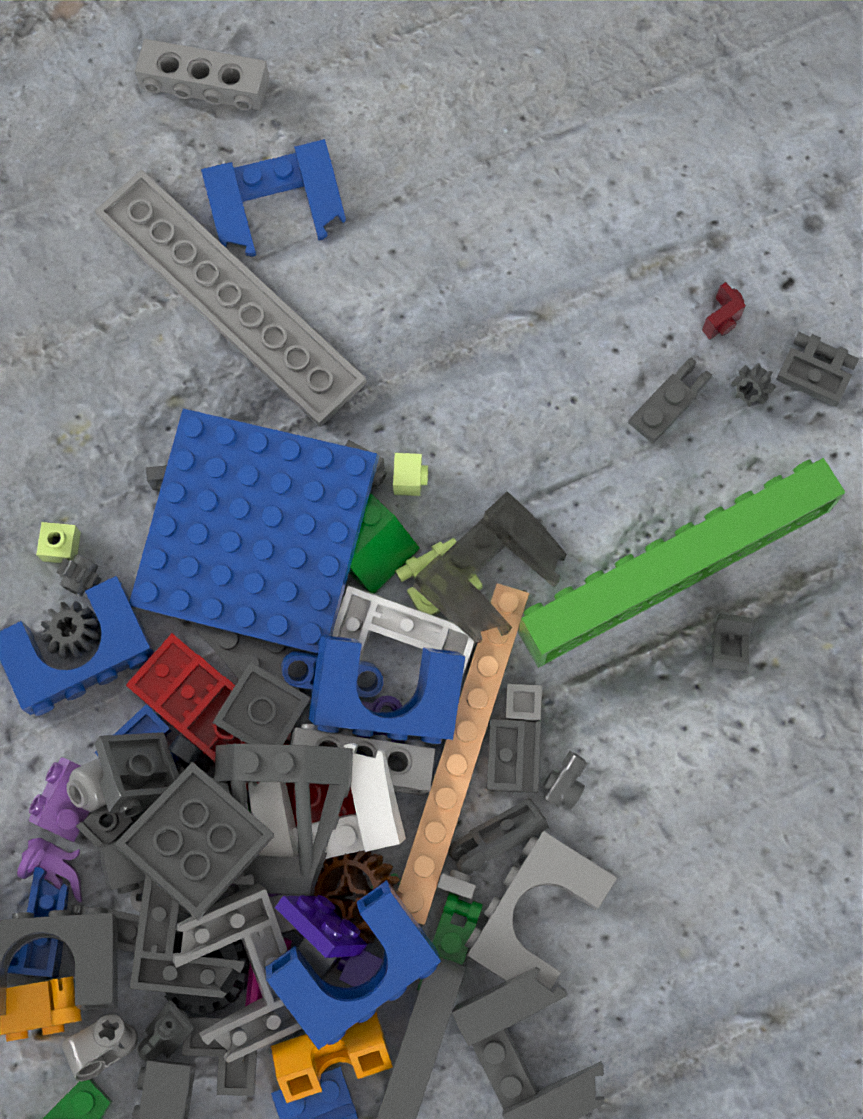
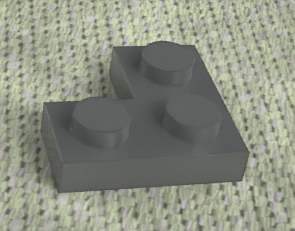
(233, 1078)

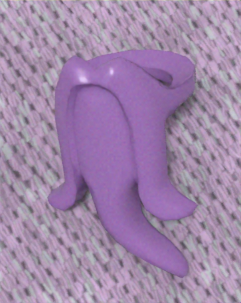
(52, 860)

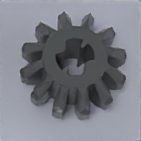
(67, 616)

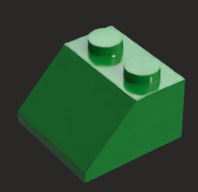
(380, 547)

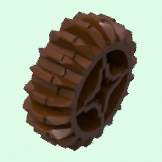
(350, 870)

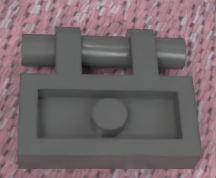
(814, 376)

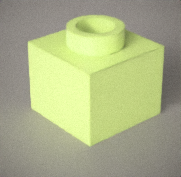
(409, 474)
(66, 548)

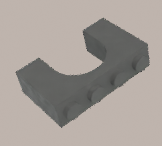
(91, 940)

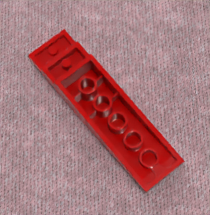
(190, 696)

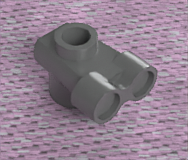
(563, 786)

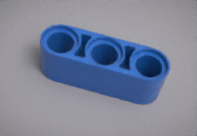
(307, 680)

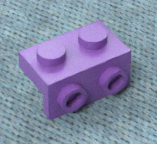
(53, 807)

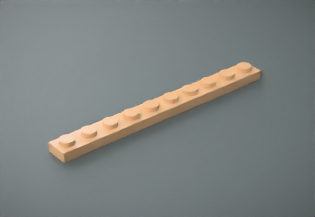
(460, 757)

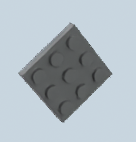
(194, 840)

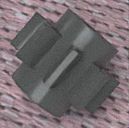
(753, 384)
(78, 575)

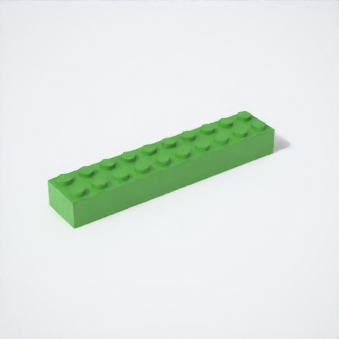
(680, 561)

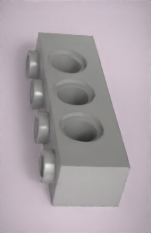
(191, 63)
(415, 757)

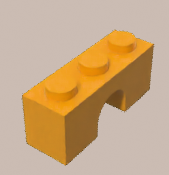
(301, 1064)

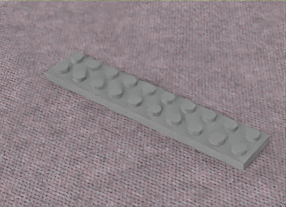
(231, 298)

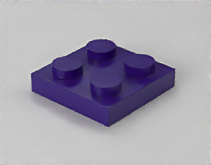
(322, 926)

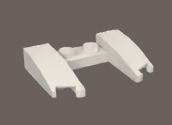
(369, 612)
(372, 827)

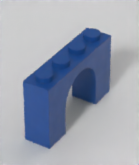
(121, 647)
(427, 714)
(330, 1010)

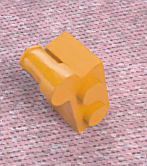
(39, 1006)

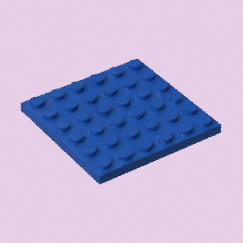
(254, 530)

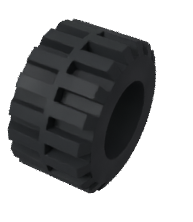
(232, 986)

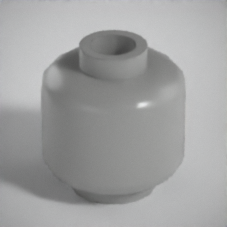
(84, 786)

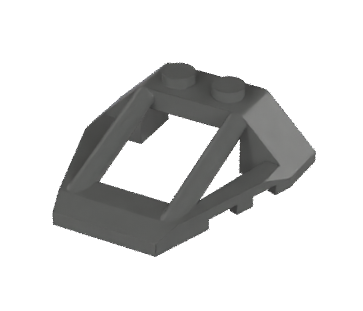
(295, 765)

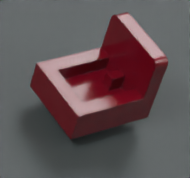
(725, 318)

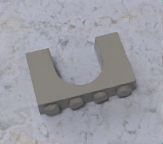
(548, 864)

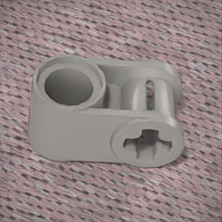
(98, 1046)

